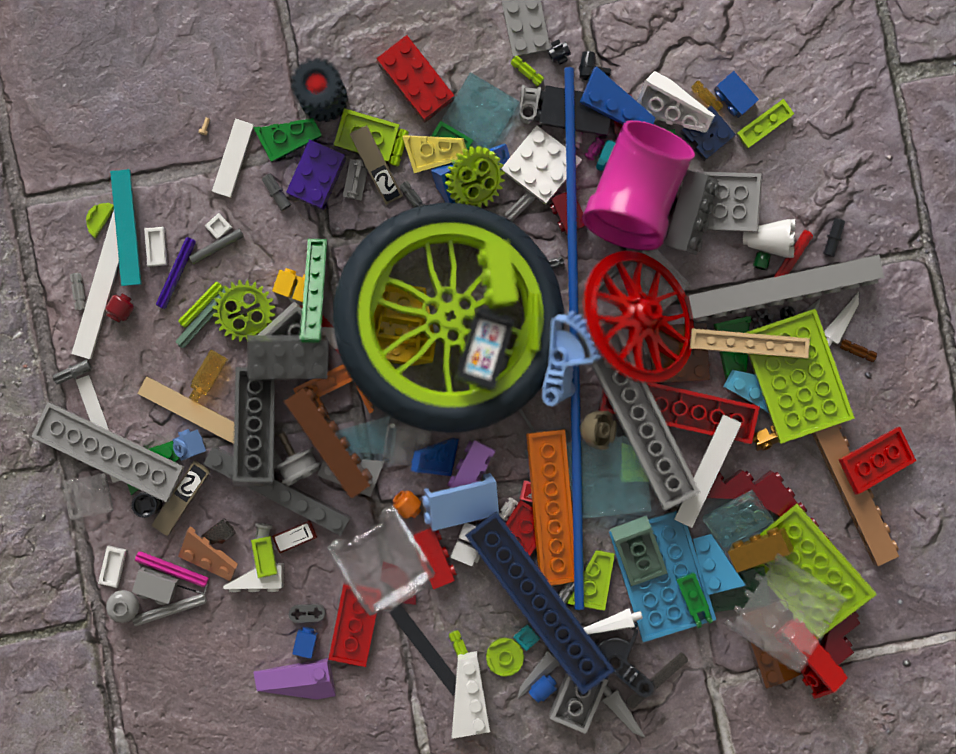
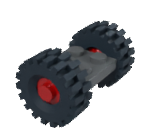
(319, 89)

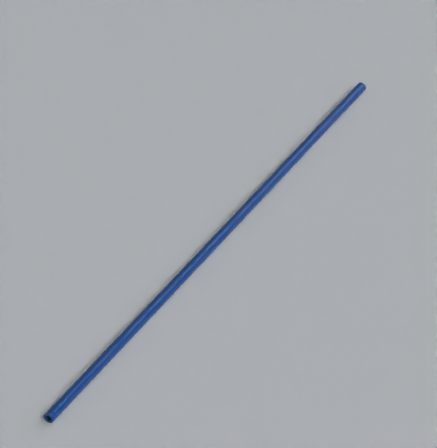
(574, 307)

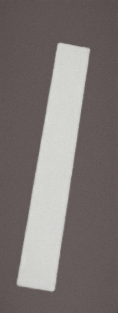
(92, 405)

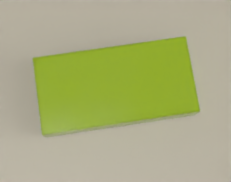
(264, 557)

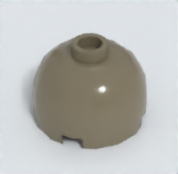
(598, 429)

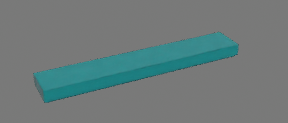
(126, 227)

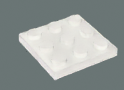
(539, 165)

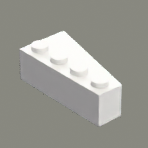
(470, 708)

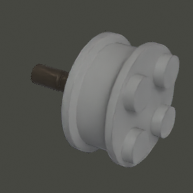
(297, 464)

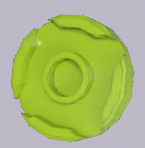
(505, 657)

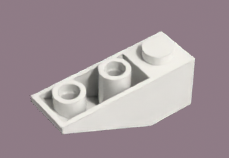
(254, 584)

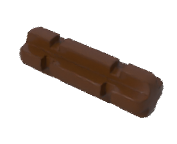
(858, 350)

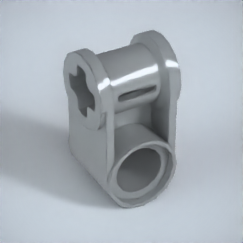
(529, 101)

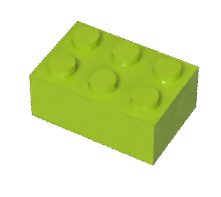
(497, 275)

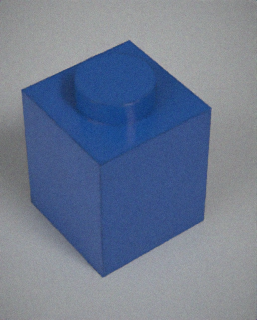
(305, 642)

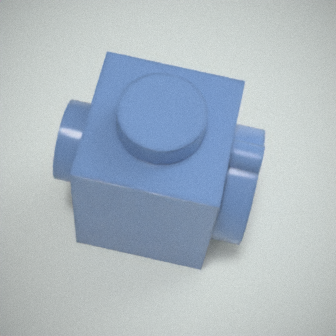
(188, 444)

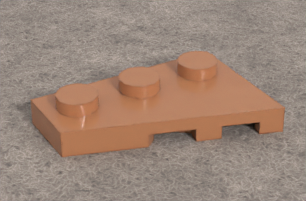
(205, 556)

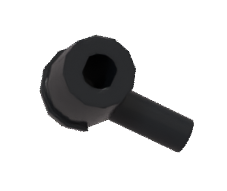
(587, 63)

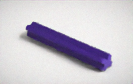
(175, 273)

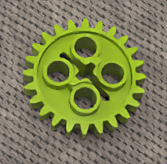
(475, 177)
(236, 294)

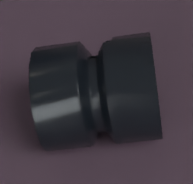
(146, 505)

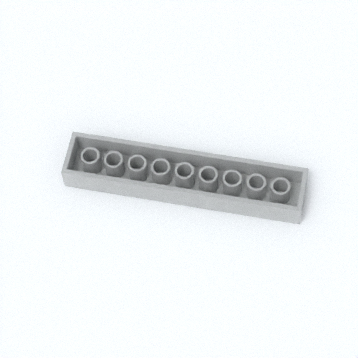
(788, 287)
(644, 427)

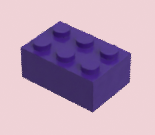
(316, 175)

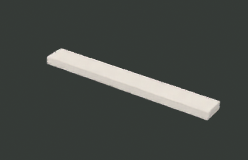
(98, 295)

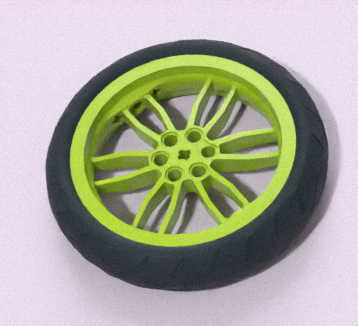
(362, 290)

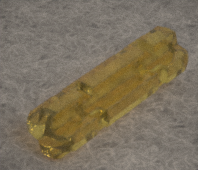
(706, 96)

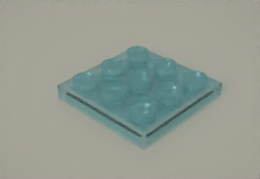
(480, 111)

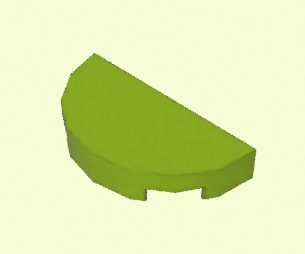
(97, 217)

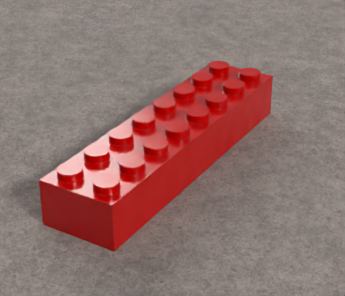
(698, 411)

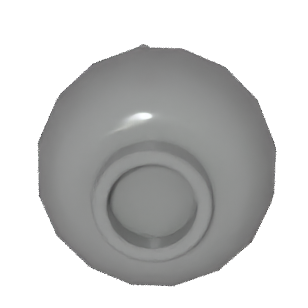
(122, 606)

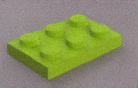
(381, 130)

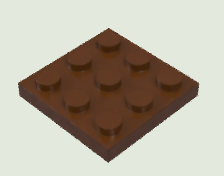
(698, 363)

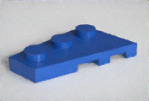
(436, 458)

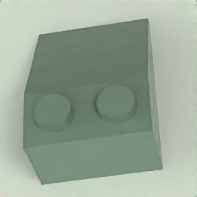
(639, 550)

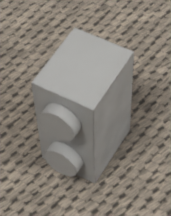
(155, 585)

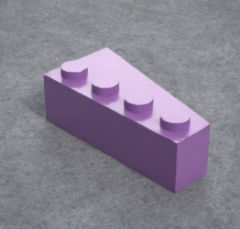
(473, 465)

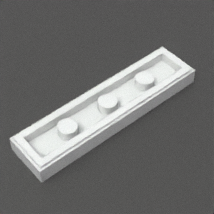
(233, 158)

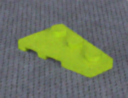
(597, 580)

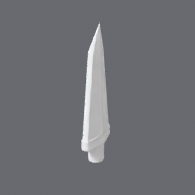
(837, 328)
(618, 621)

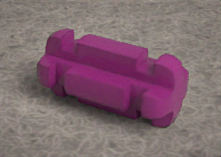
(594, 148)

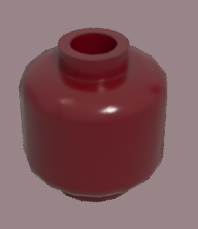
(119, 308)

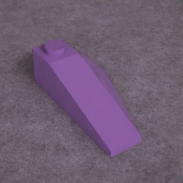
(302, 680)

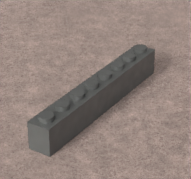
(285, 495)

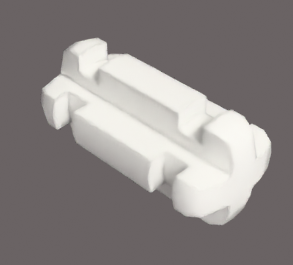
(508, 508)

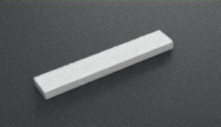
(708, 469)

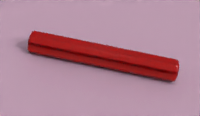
(799, 247)

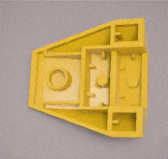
(393, 325)

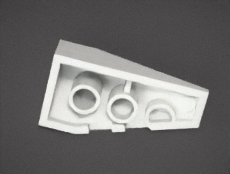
(672, 104)

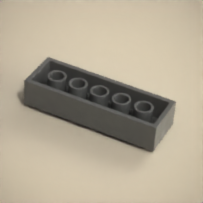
(253, 431)

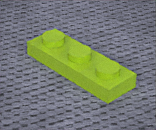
(765, 123)

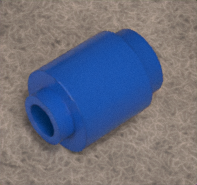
(543, 688)

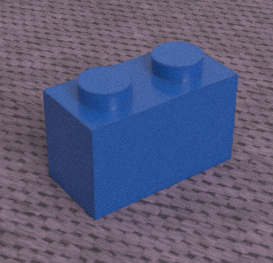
(735, 94)

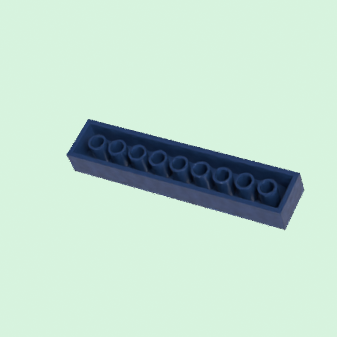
(539, 603)

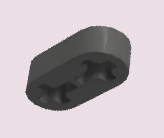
(307, 617)

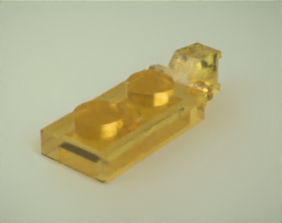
(207, 374)

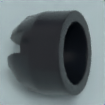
(783, 313)

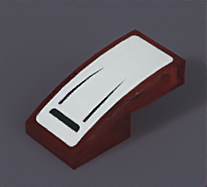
(294, 536)

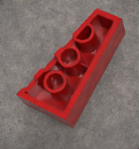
(822, 673)

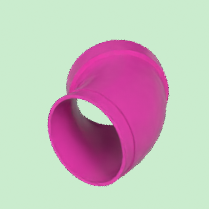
(638, 187)

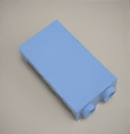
(461, 503)

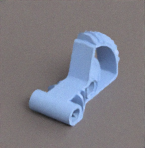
(559, 375)

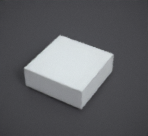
(218, 226)

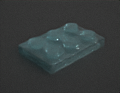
(738, 519)

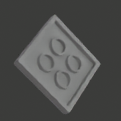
(736, 202)

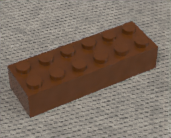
(329, 442)

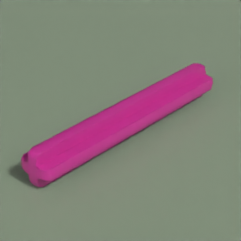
(171, 569)

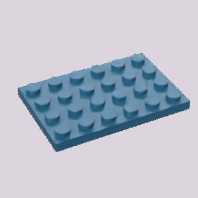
(660, 597)

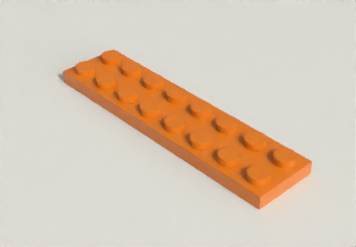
(551, 504)

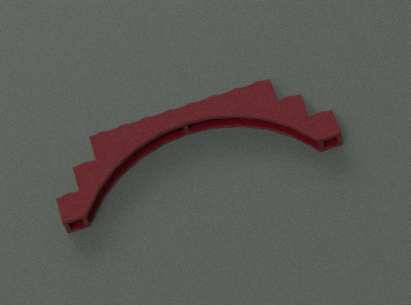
(779, 500)

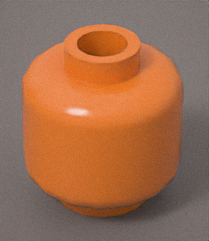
(407, 504)

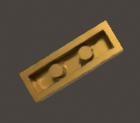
(760, 549)

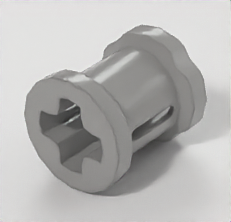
(262, 530)

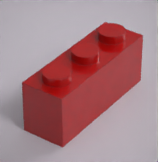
(436, 555)

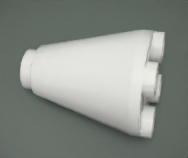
(773, 238)

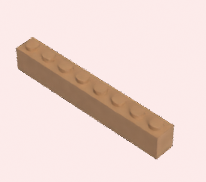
(860, 506)

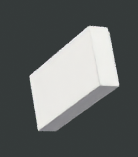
(156, 246)
(112, 566)

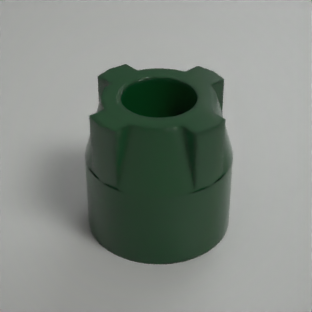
(761, 260)

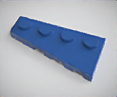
(612, 101)

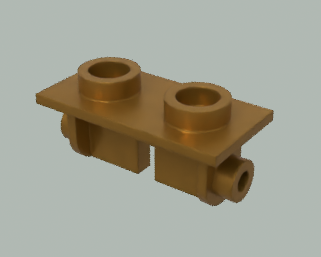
(764, 439)

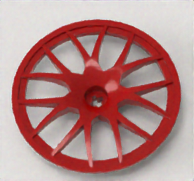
(639, 315)

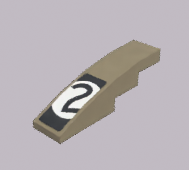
(376, 164)
(181, 498)

